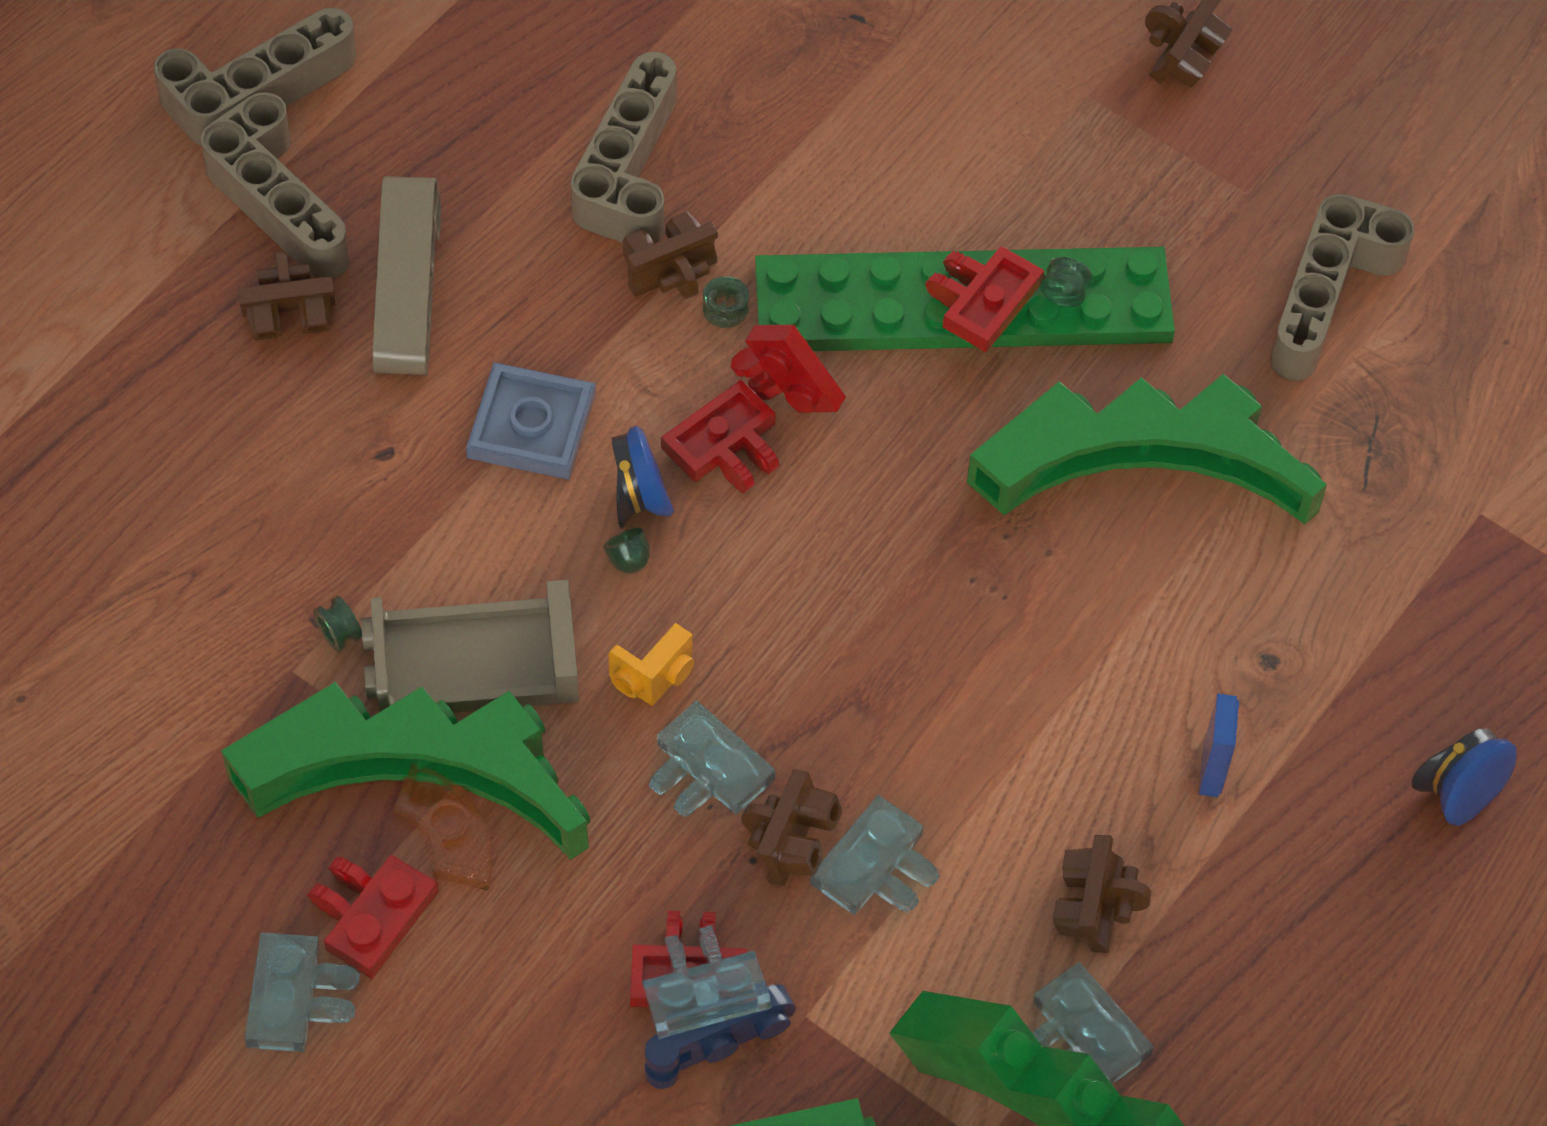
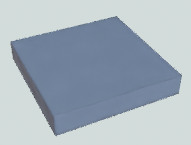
(531, 420)

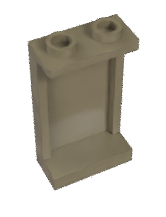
(474, 652)

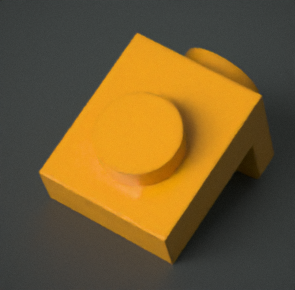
(663, 666)

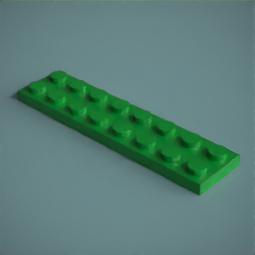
(884, 305)

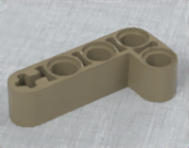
(283, 65)
(620, 152)
(243, 163)
(1343, 236)
(405, 274)

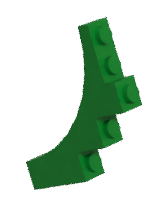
(1142, 428)
(337, 743)
(999, 1057)

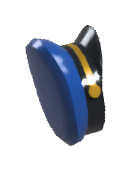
(638, 478)
(1467, 774)

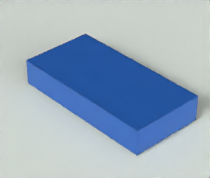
(1219, 745)

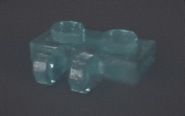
(716, 760)
(867, 856)
(284, 991)
(707, 991)
(1090, 1023)

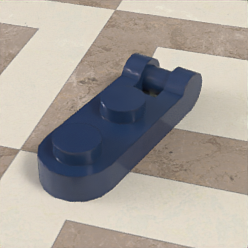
(716, 1041)

